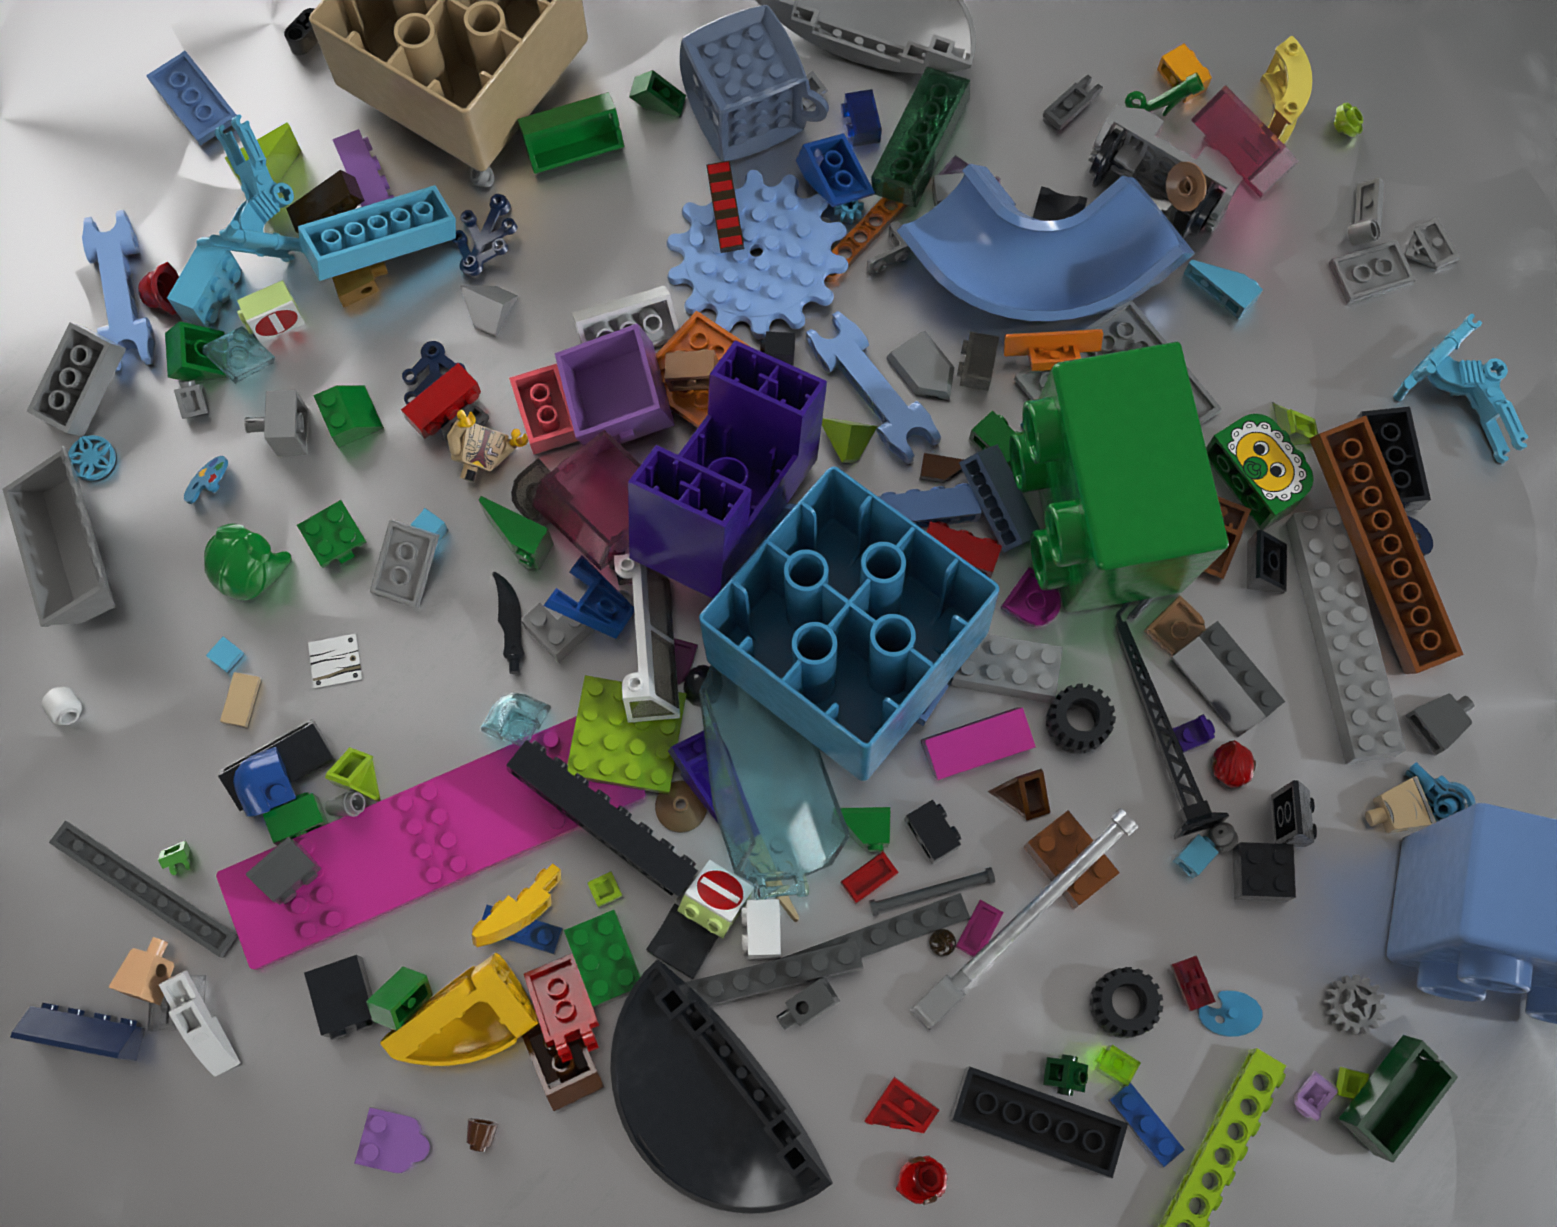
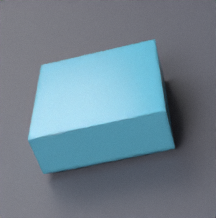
(225, 654)

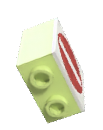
(269, 312)
(715, 899)

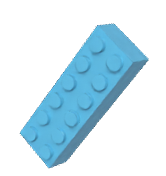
(377, 232)

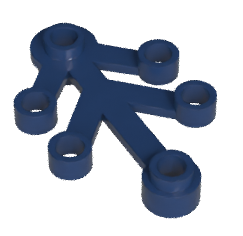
(473, 261)
(433, 362)

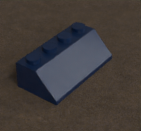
(79, 1032)

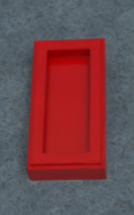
(869, 877)

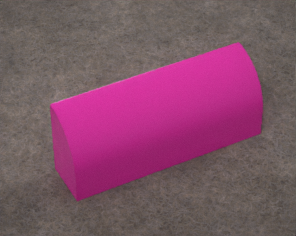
(978, 743)

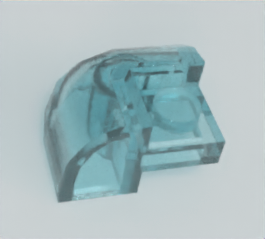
(515, 718)

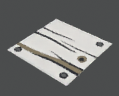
(335, 660)

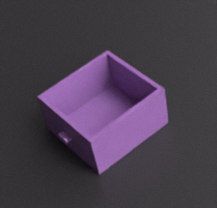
(614, 386)

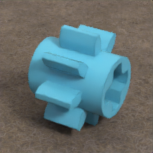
(849, 215)

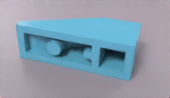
(1227, 287)

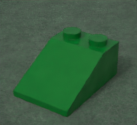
(524, 537)

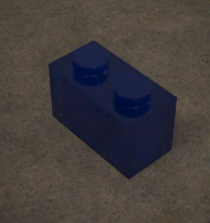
(861, 117)

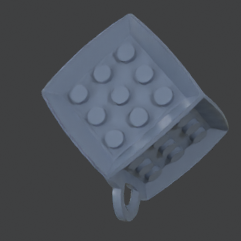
(746, 83)

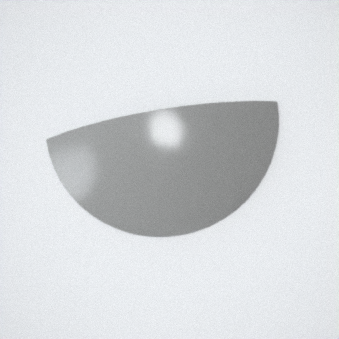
(885, 32)

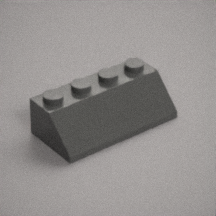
(1228, 679)

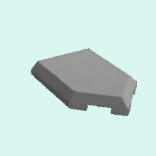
(923, 366)

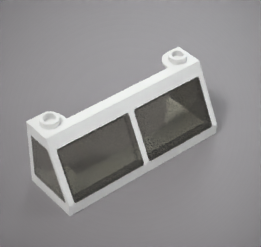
(654, 689)

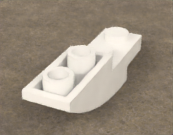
(197, 1026)

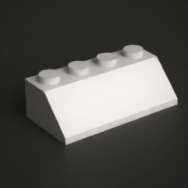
(649, 309)

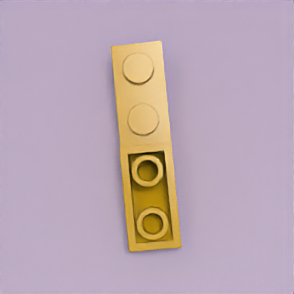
(512, 916)

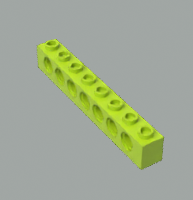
(1217, 1137)

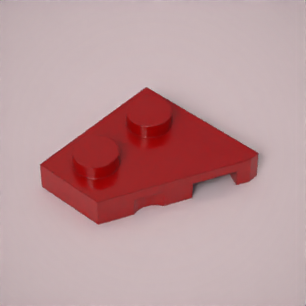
(902, 1109)

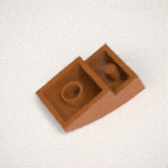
(1234, 521)

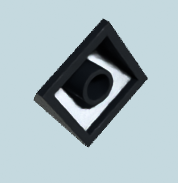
(1266, 563)

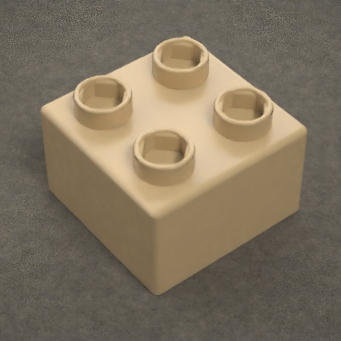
(451, 65)

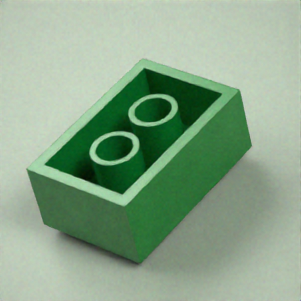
(603, 958)

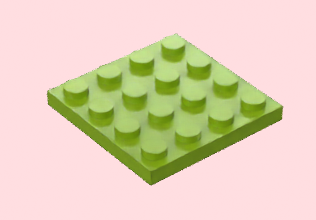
(617, 751)

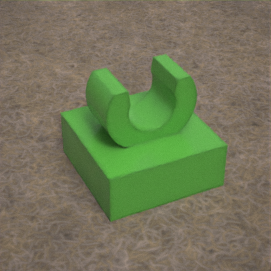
(173, 855)

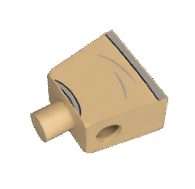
(1401, 808)

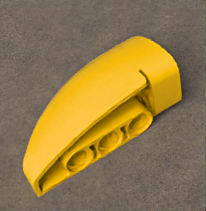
(466, 1019)

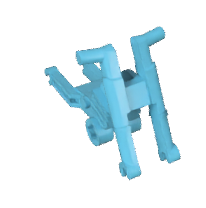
(262, 202)
(1475, 382)

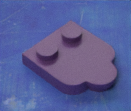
(391, 1142)

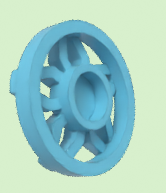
(92, 457)

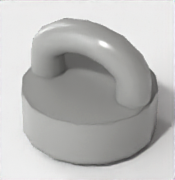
(482, 178)

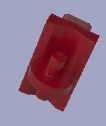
(1193, 983)

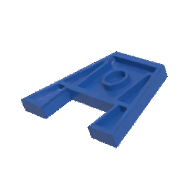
(600, 606)

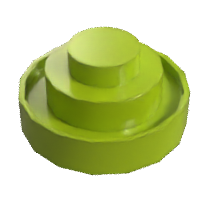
(1348, 120)

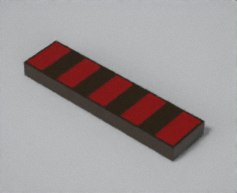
(725, 206)

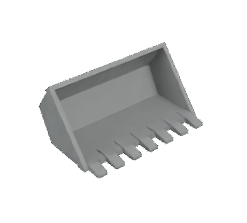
(58, 543)

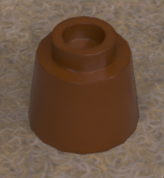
(480, 1133)

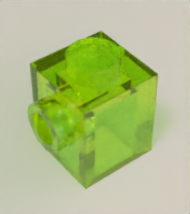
(1116, 1065)

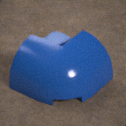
(262, 783)

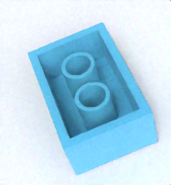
(204, 285)

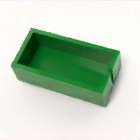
(571, 132)

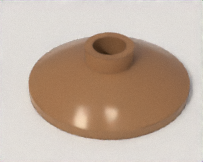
(1178, 186)
(679, 819)

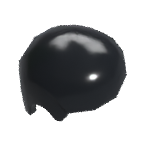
(693, 683)

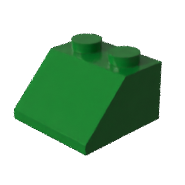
(185, 353)
(348, 413)

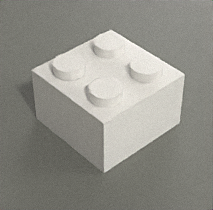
(763, 929)

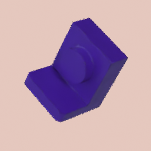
(1195, 733)

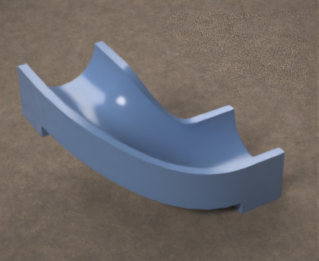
(1042, 268)

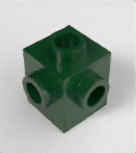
(1066, 1074)

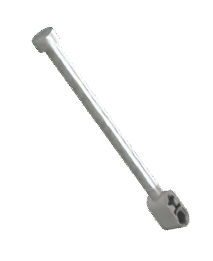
(949, 990)

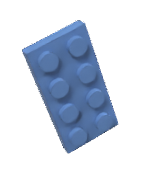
(191, 97)

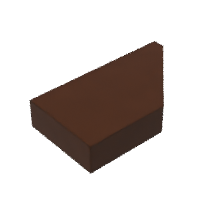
(939, 467)

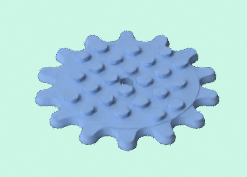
(766, 286)

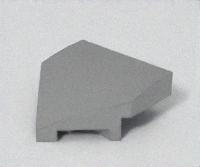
(1432, 245)

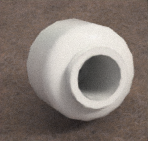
(61, 705)

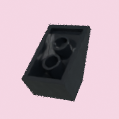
(1293, 815)

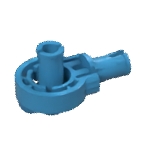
(1442, 796)

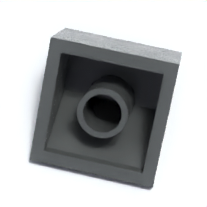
(284, 871)

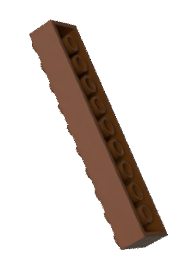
(1386, 546)

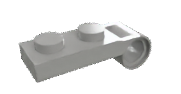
(1368, 212)

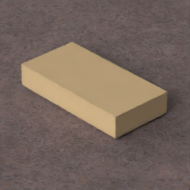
(240, 700)

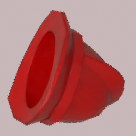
(157, 286)

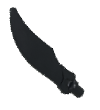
(510, 620)

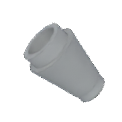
(347, 804)

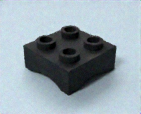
(1057, 206)
(682, 943)

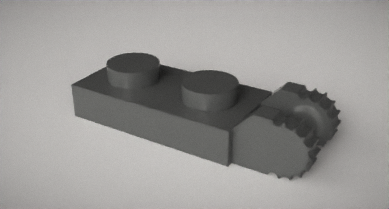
(1071, 103)

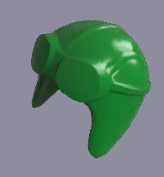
(242, 562)

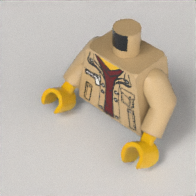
(480, 446)

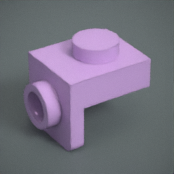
(1314, 1096)

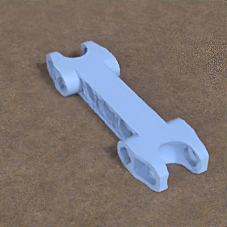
(112, 253)
(897, 418)

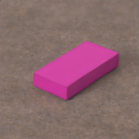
(979, 928)

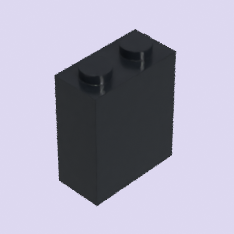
(340, 996)

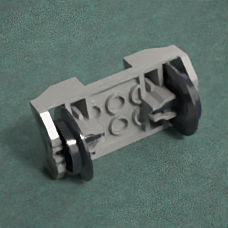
(1148, 159)

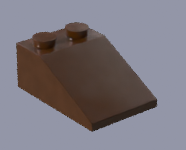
(562, 1081)

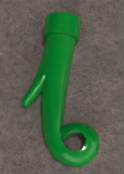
(1170, 98)

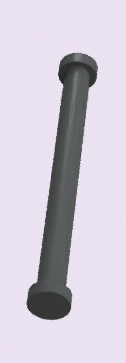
(924, 893)

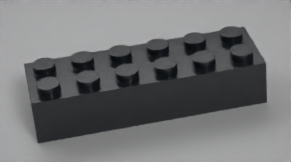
(1039, 1122)

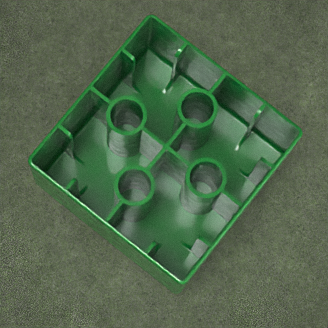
(1118, 479)

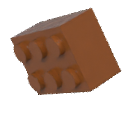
(1058, 846)

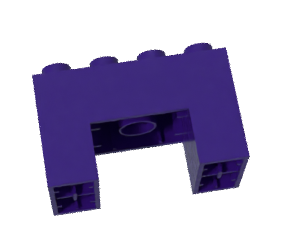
(718, 498)

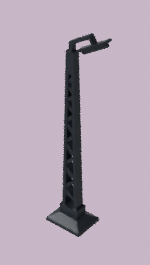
(1195, 816)

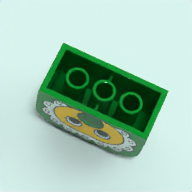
(1261, 467)

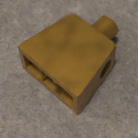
(358, 283)

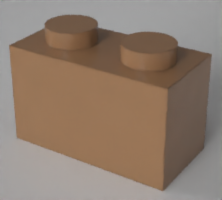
(689, 369)

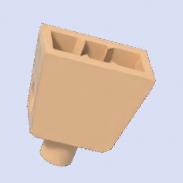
(144, 972)

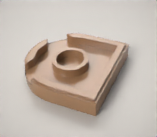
(1176, 626)

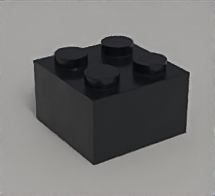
(1264, 871)

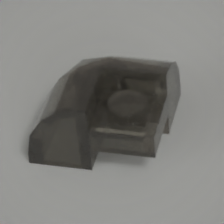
(525, 489)

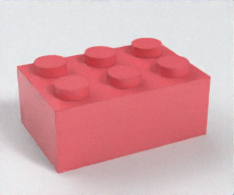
(543, 408)

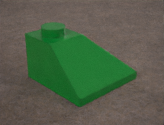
(869, 826)

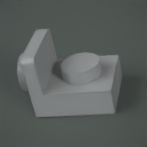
(190, 399)

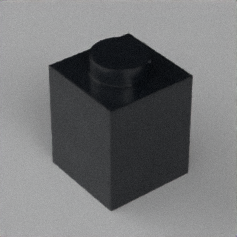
(779, 345)

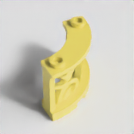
(1289, 86)

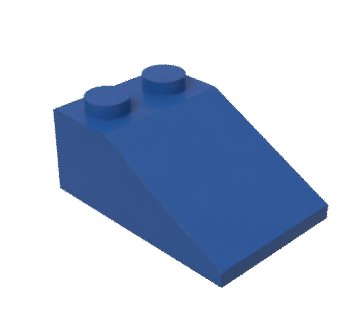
(834, 170)

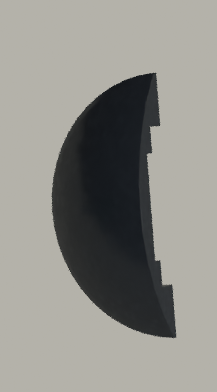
(705, 1104)

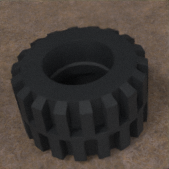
(1095, 704)
(1147, 995)

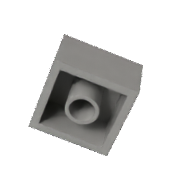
(284, 423)

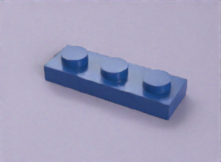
(536, 935)
(1146, 1125)

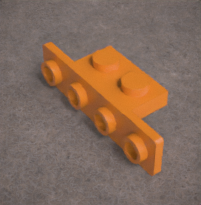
(1052, 347)

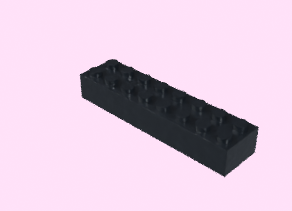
(601, 819)

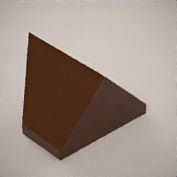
(1025, 794)

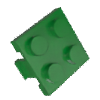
(332, 534)

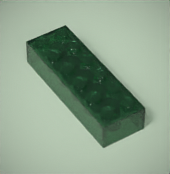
(921, 137)

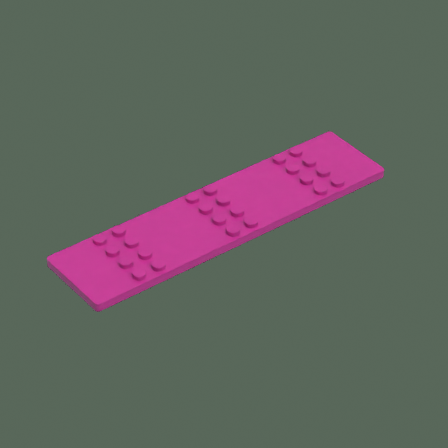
(404, 851)

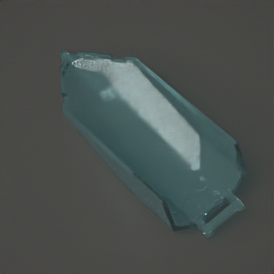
(767, 792)

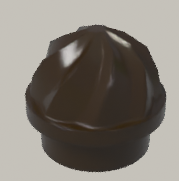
(942, 942)

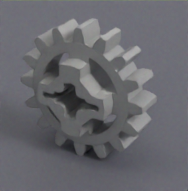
(1350, 990)

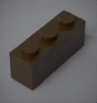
(331, 197)

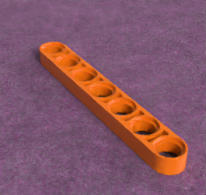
(869, 230)

